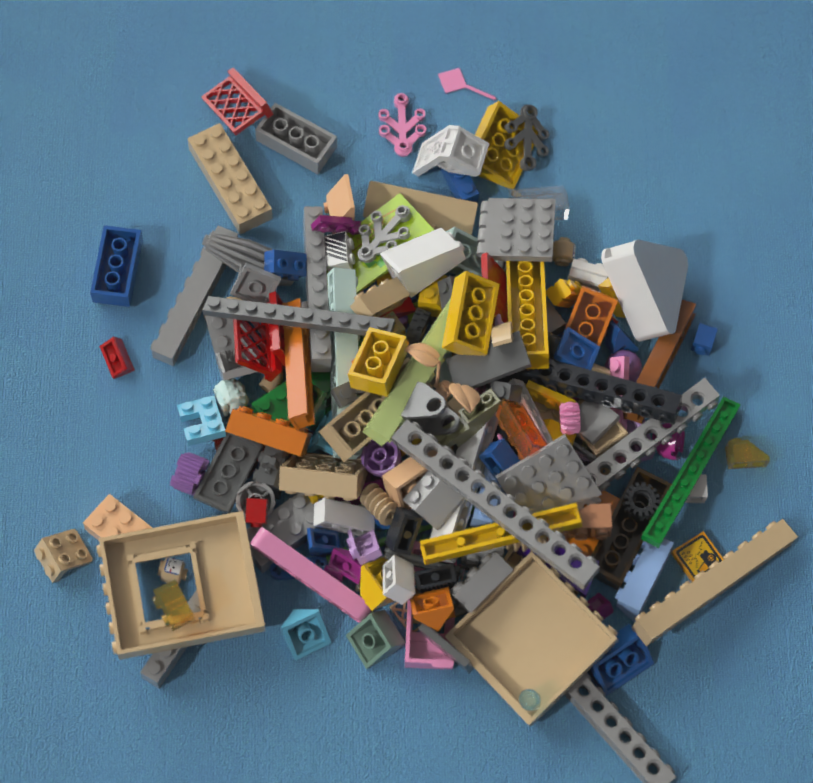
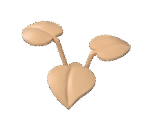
(429, 357)

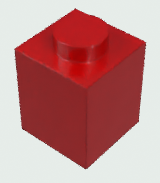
(256, 512)

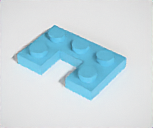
(211, 426)

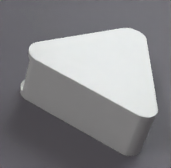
(648, 285)

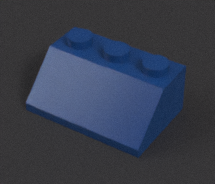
(621, 662)

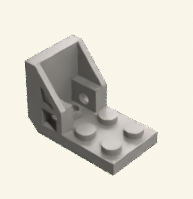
(222, 339)

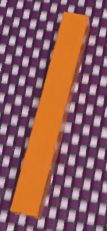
(298, 374)

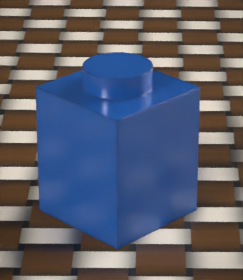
(704, 339)

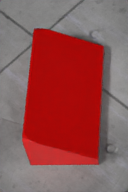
(116, 357)

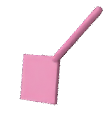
(453, 81)

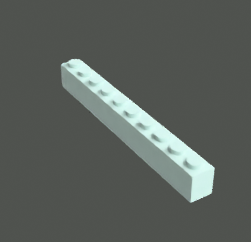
(344, 346)

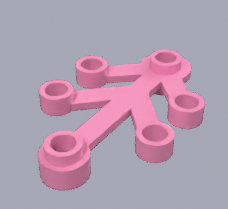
(402, 127)

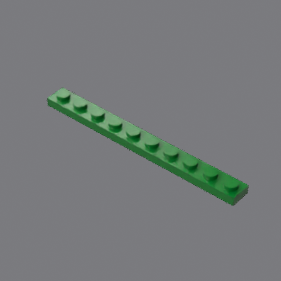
(690, 472)

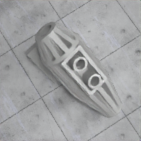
(247, 259)

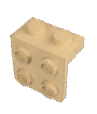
(62, 553)

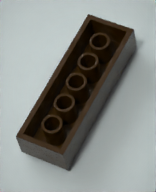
(620, 549)

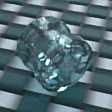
(526, 698)

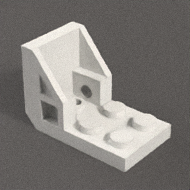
(453, 151)

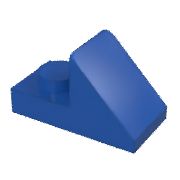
(618, 338)

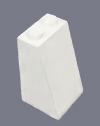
(423, 259)

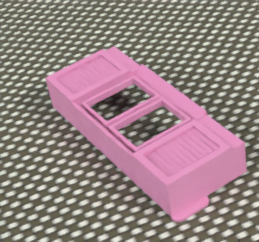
(418, 649)

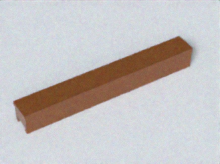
(664, 354)

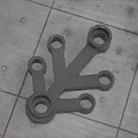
(528, 136)

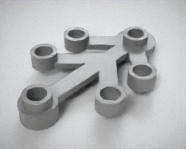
(383, 235)

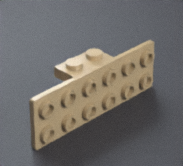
(436, 209)

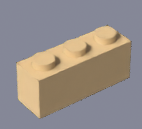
(380, 299)

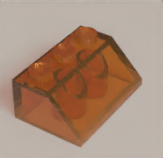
(520, 428)

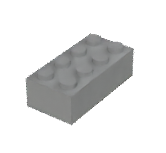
(296, 138)
(287, 523)

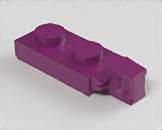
(336, 224)

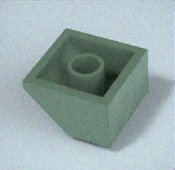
(375, 638)

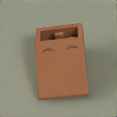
(595, 521)

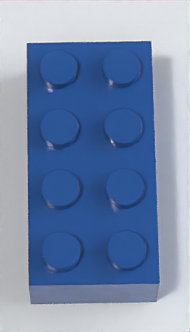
(116, 266)

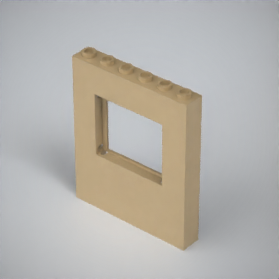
(222, 577)

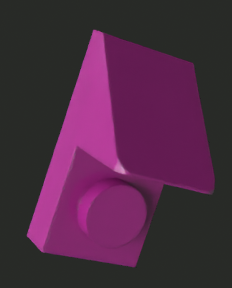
(344, 563)

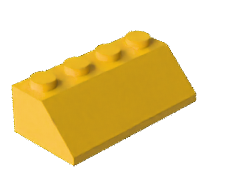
(470, 315)

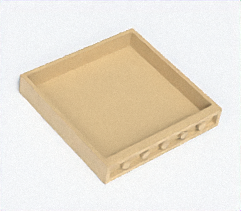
(532, 636)

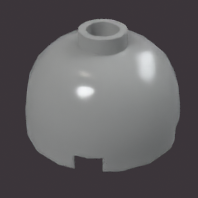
(255, 491)

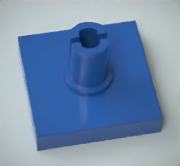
(576, 350)

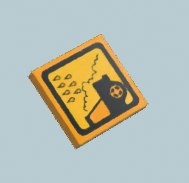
(696, 555)

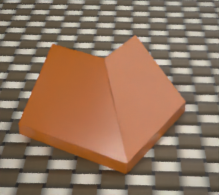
(433, 607)

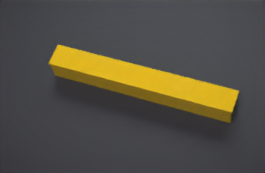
(493, 535)

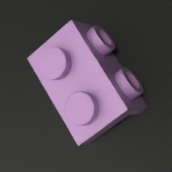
(364, 547)

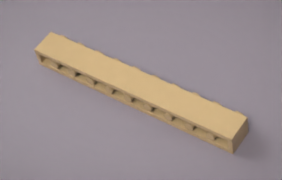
(714, 582)

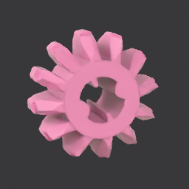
(570, 418)

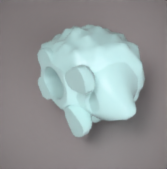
(230, 395)

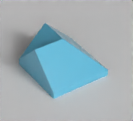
(304, 632)

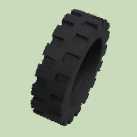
(418, 326)

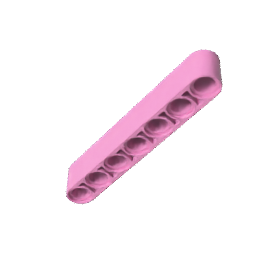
(310, 574)

